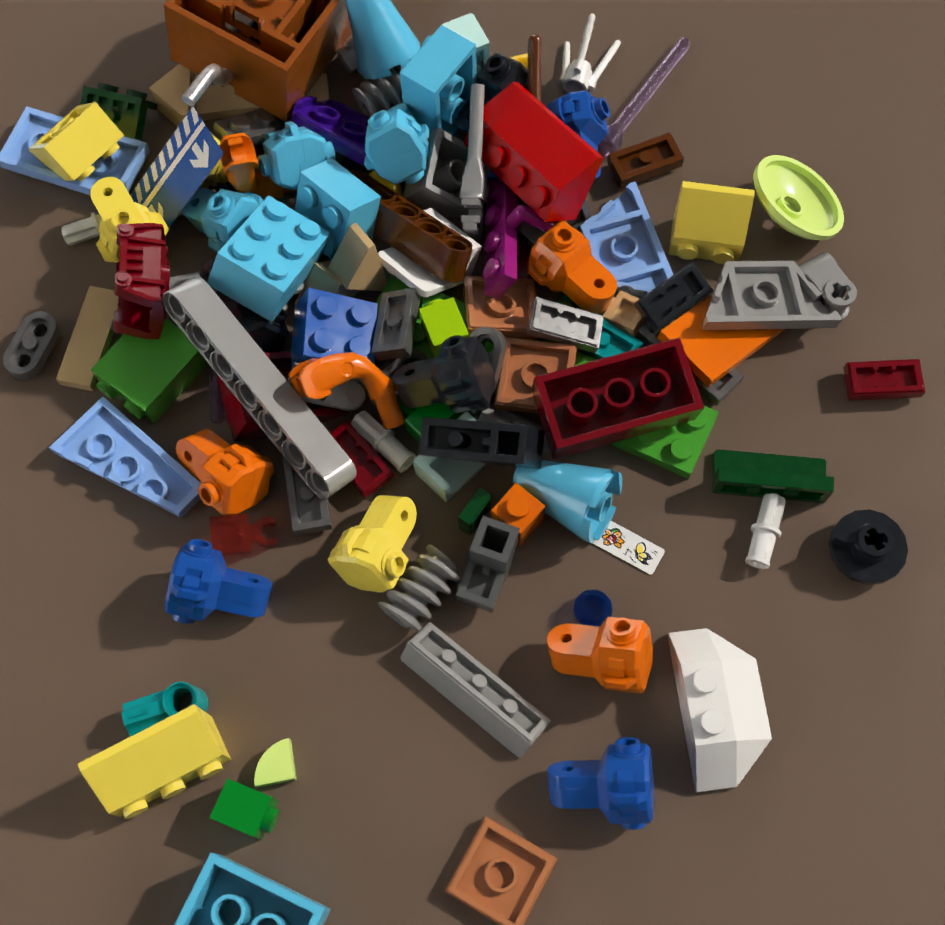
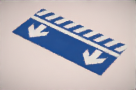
(178, 169)

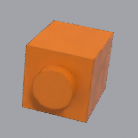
(519, 510)

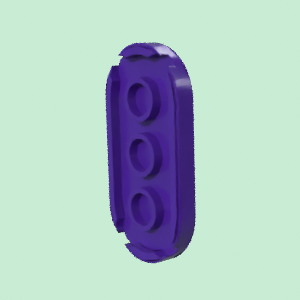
(335, 123)

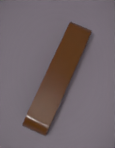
(418, 234)

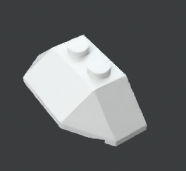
(719, 707)

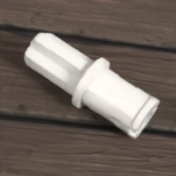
(82, 229)
(383, 441)
(766, 531)

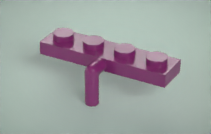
(500, 245)

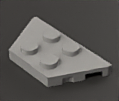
(766, 298)

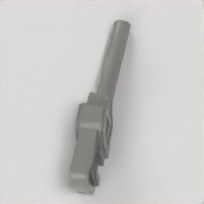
(474, 185)

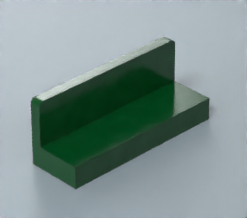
(763, 474)

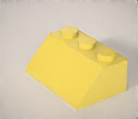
(156, 762)

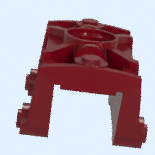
(141, 280)

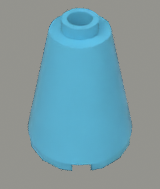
(379, 37)
(574, 495)

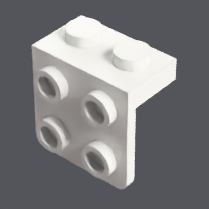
(418, 277)

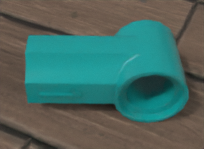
(151, 709)

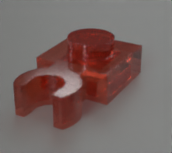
(234, 534)

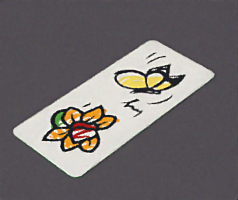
(630, 548)

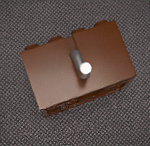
(266, 61)

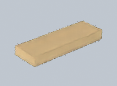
(89, 339)

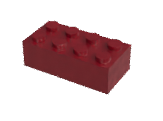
(616, 398)

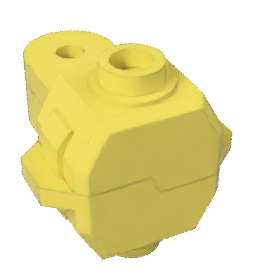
(117, 208)
(372, 552)

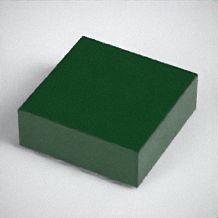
(474, 510)

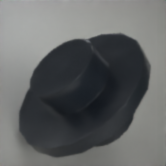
(868, 547)

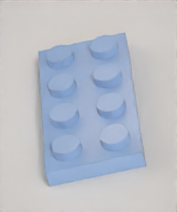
(34, 123)

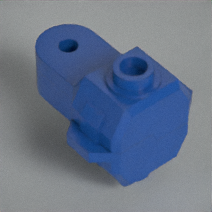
(584, 115)
(205, 583)
(616, 784)

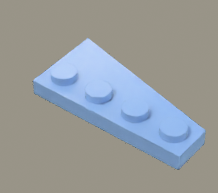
(123, 454)

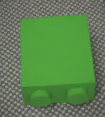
(149, 371)

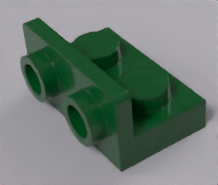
(125, 111)

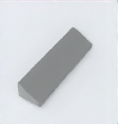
(474, 689)

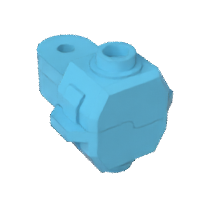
(396, 145)
(291, 152)
(220, 213)

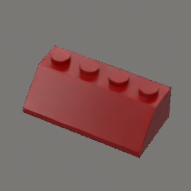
(537, 154)

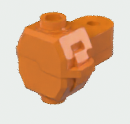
(566, 264)
(229, 474)
(614, 654)

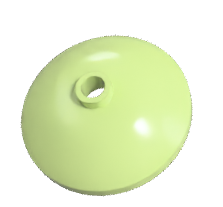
(797, 198)

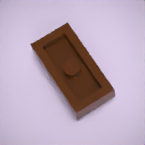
(645, 160)

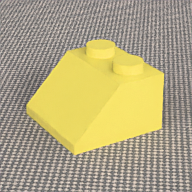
(78, 142)
(710, 222)

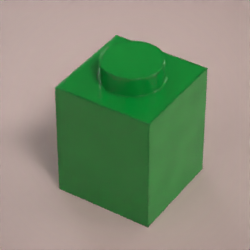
(245, 809)

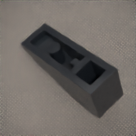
(482, 442)

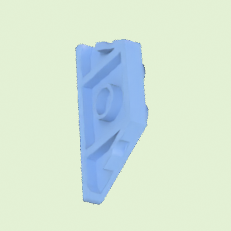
(628, 244)

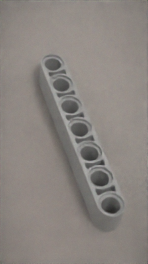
(259, 387)

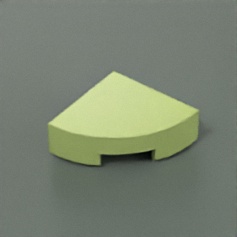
(276, 765)

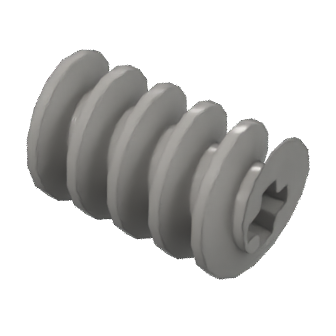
(379, 93)
(421, 589)

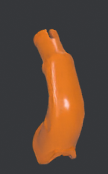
(240, 164)
(319, 375)

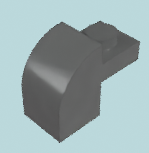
(488, 563)

